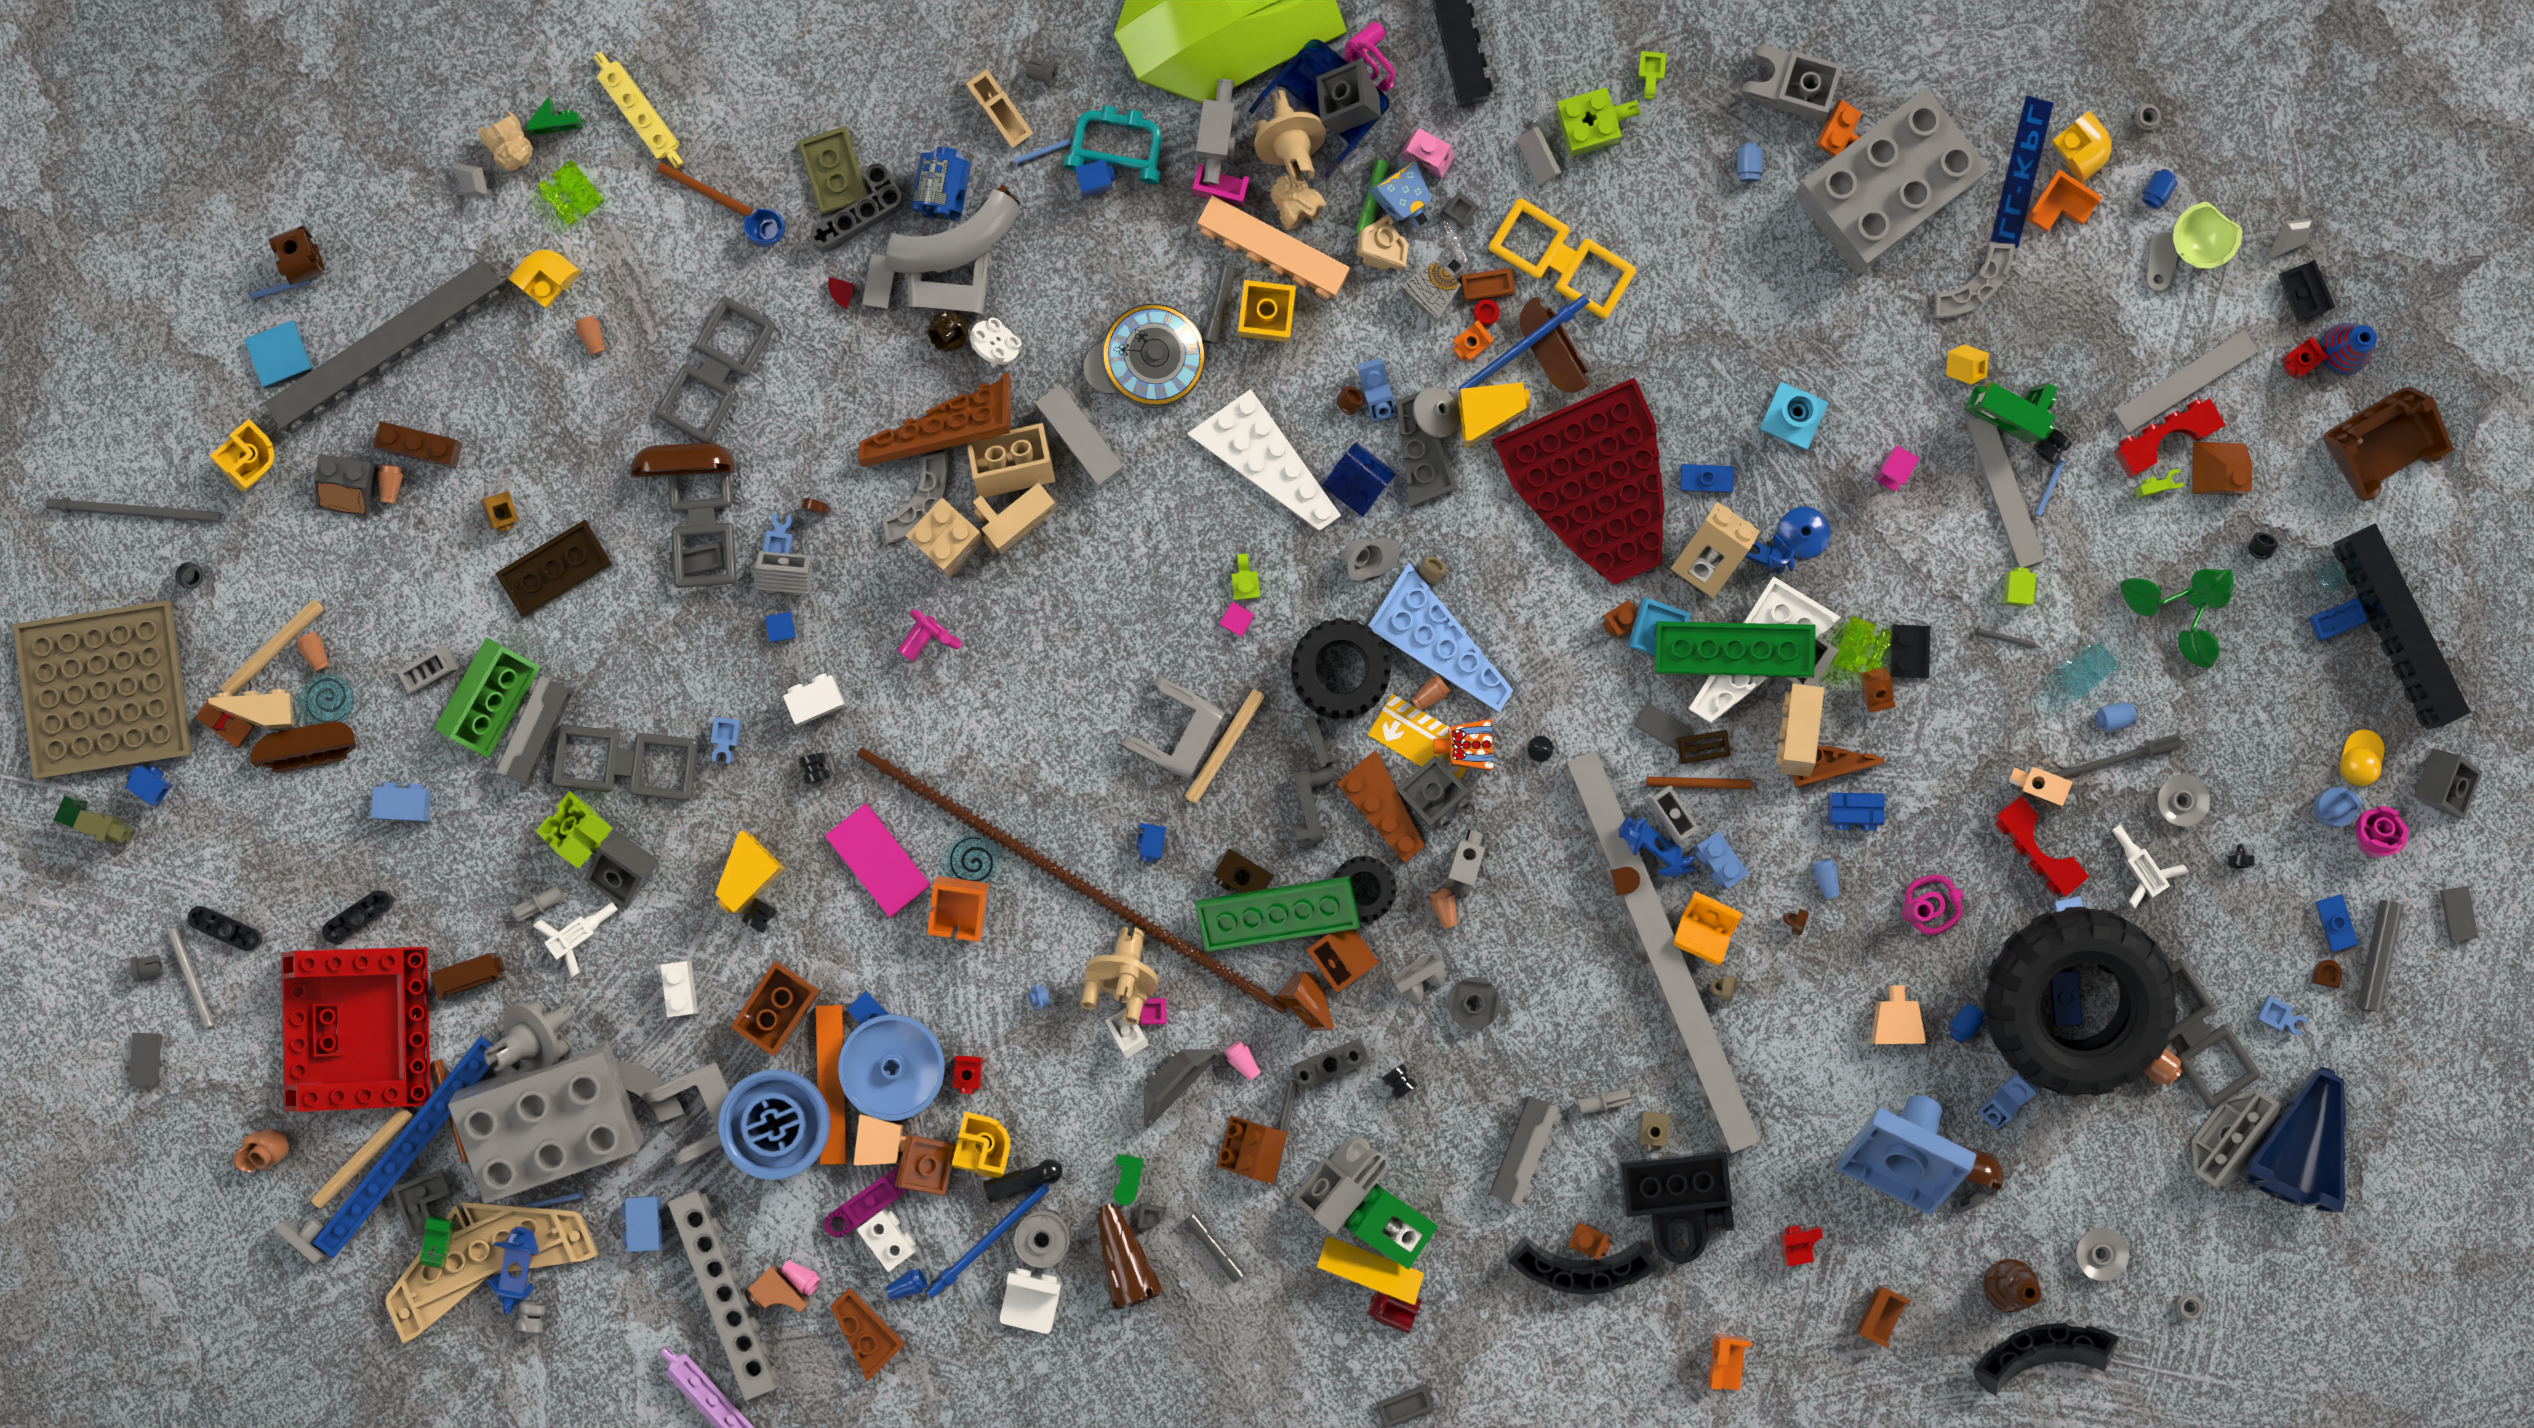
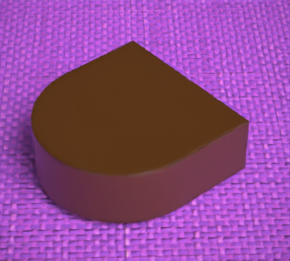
(815, 506)
(1625, 880)
(2327, 974)

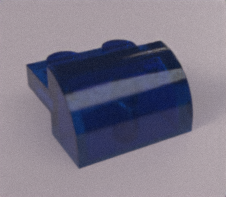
(1359, 479)

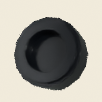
(2262, 546)
(189, 575)
(1540, 748)
(2241, 860)

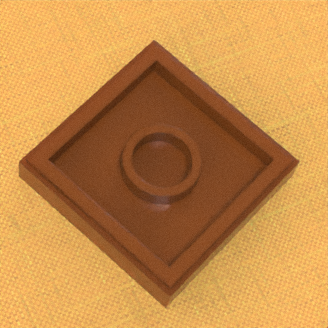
(925, 1165)

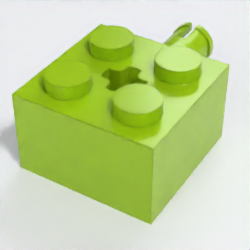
(1597, 108)

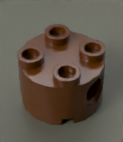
(297, 255)

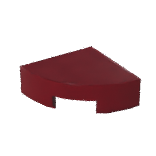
(841, 291)

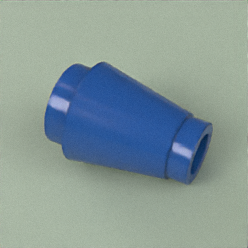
(908, 1284)

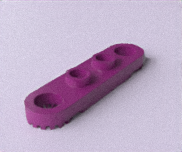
(866, 1203)

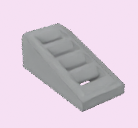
(442, 662)

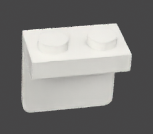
(1030, 1301)

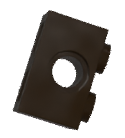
(1234, 862)

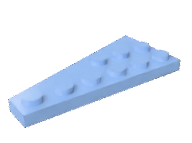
(1428, 632)

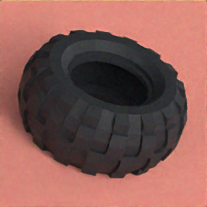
(2119, 1050)

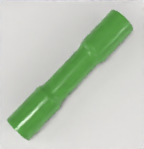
(1368, 215)

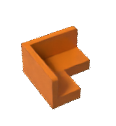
(2064, 196)
(1727, 1361)

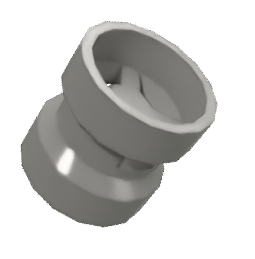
(532, 1322)

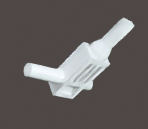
(2145, 870)
(564, 942)

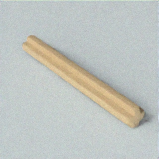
(272, 647)
(1224, 746)
(362, 1157)

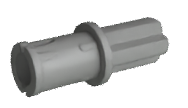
(538, 903)
(1604, 1101)

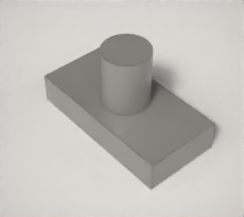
(303, 1239)

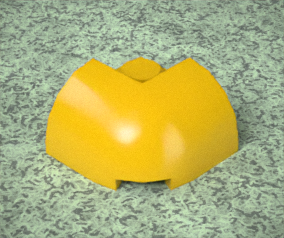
(2084, 146)
(544, 276)
(245, 456)
(982, 1146)

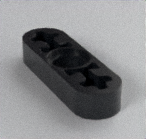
(210, 914)
(368, 919)

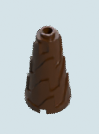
(1125, 1263)
(2011, 1285)

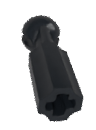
(1019, 1181)

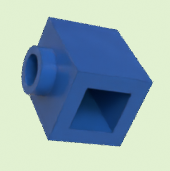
(1095, 178)
(148, 784)

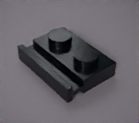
(2306, 291)
(1910, 651)

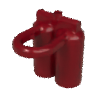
(1393, 1311)

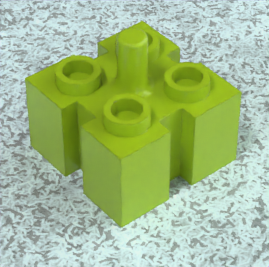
(574, 830)

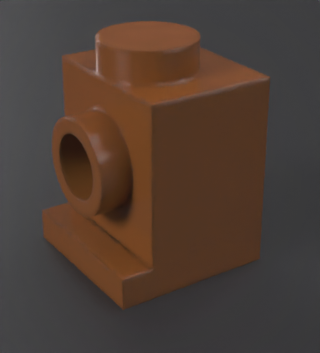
(1877, 690)

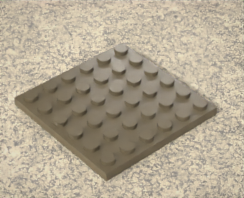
(102, 689)

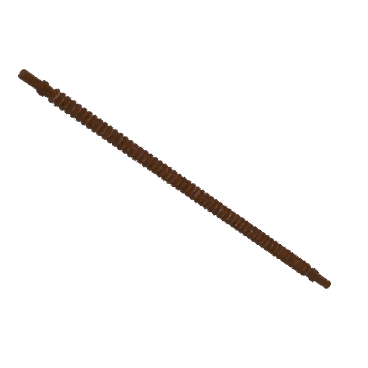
(885, 767)

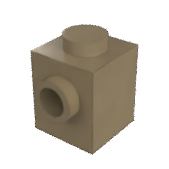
(1653, 1130)

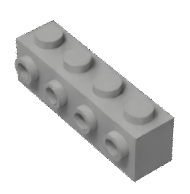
(1080, 436)

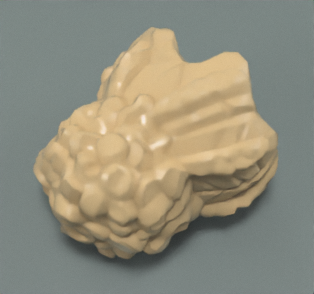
(507, 143)
(1296, 202)

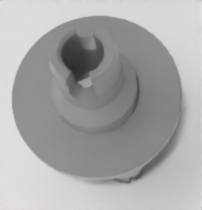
(530, 1037)

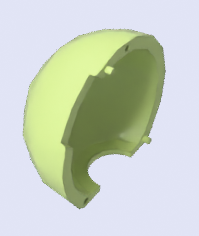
(2206, 236)

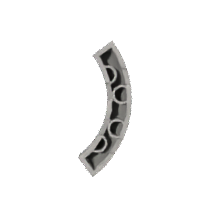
(955, 246)

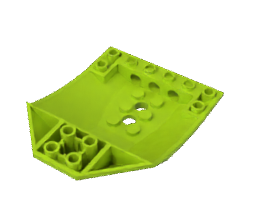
(1196, 42)

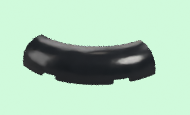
(1582, 1276)
(2044, 1345)

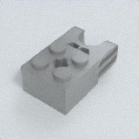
(1789, 82)
(1341, 1183)

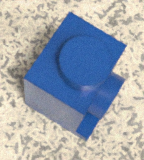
(1150, 842)

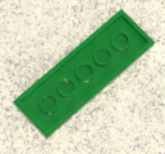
(1735, 649)
(1277, 914)

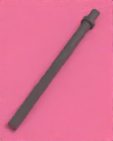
(67, 505)

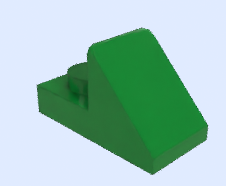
(546, 120)

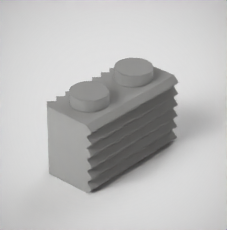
(783, 573)
(1673, 814)

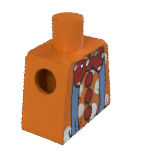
(1468, 745)

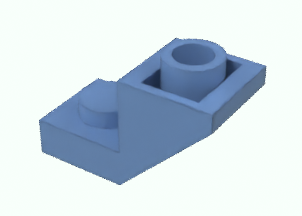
(1376, 390)
(2007, 1100)

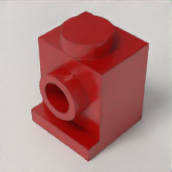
(2311, 351)
(972, 1064)

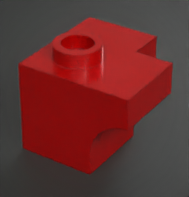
(1798, 1244)

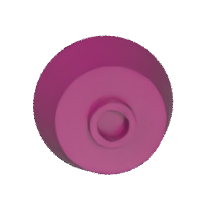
(2380, 832)

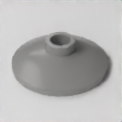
(1428, 415)
(2196, 800)
(2114, 1259)

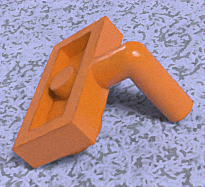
(1839, 129)

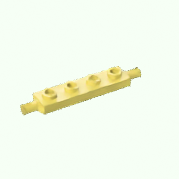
(638, 110)

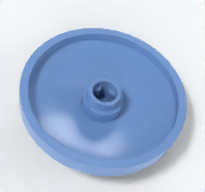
(891, 1067)

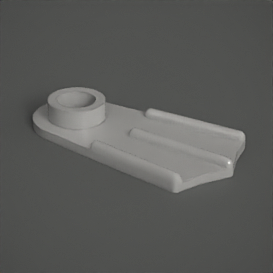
(2161, 260)

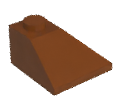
(2221, 469)
(1307, 1001)

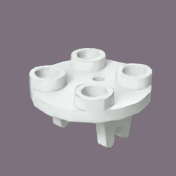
(994, 342)

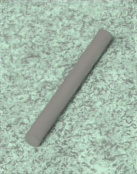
(190, 978)

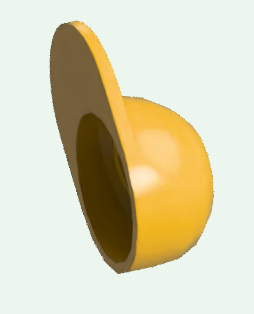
(2362, 758)

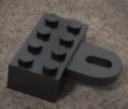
(1676, 1193)

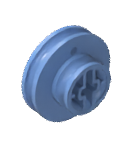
(741, 1116)

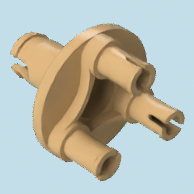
(1289, 138)
(1122, 976)

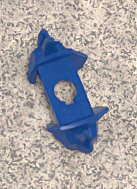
(1775, 556)
(1640, 834)
(518, 1248)

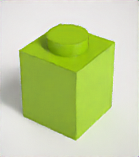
(2019, 587)

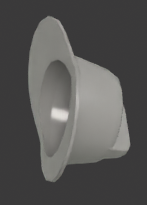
(1370, 558)

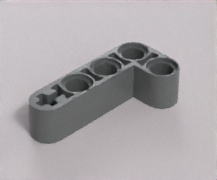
(854, 212)

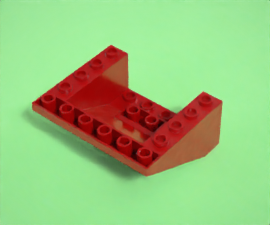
(355, 1028)

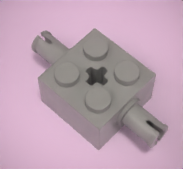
(1215, 131)

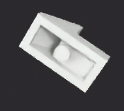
(1129, 1037)

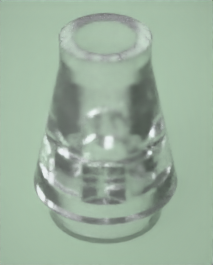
(1359, 159)

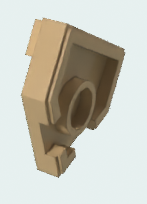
(1382, 245)

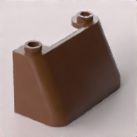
(2387, 439)

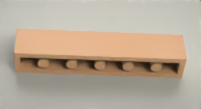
(1273, 248)

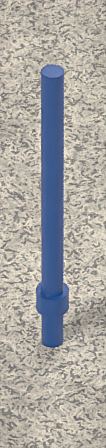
(1565, 314)
(950, 1275)

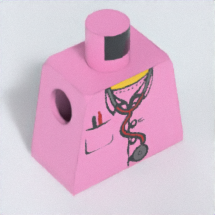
(1428, 153)

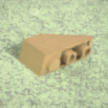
(264, 710)

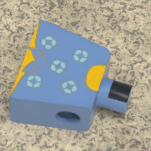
(1403, 194)

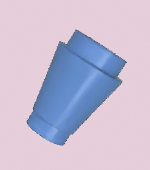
(1827, 877)

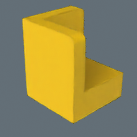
(1967, 364)

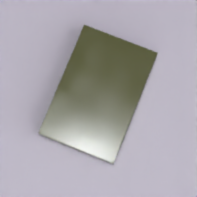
(833, 170)

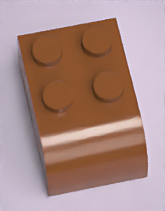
(776, 1008)

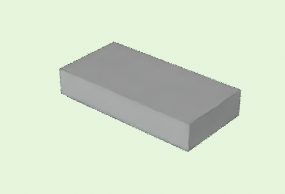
(1538, 156)
(878, 284)

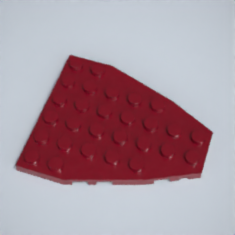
(1594, 479)

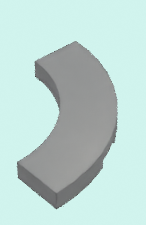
(1980, 288)
(930, 490)
(640, 1080)

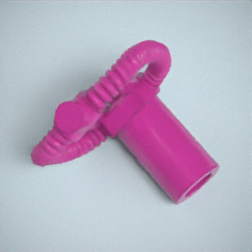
(1362, 43)
(921, 633)
(1920, 910)

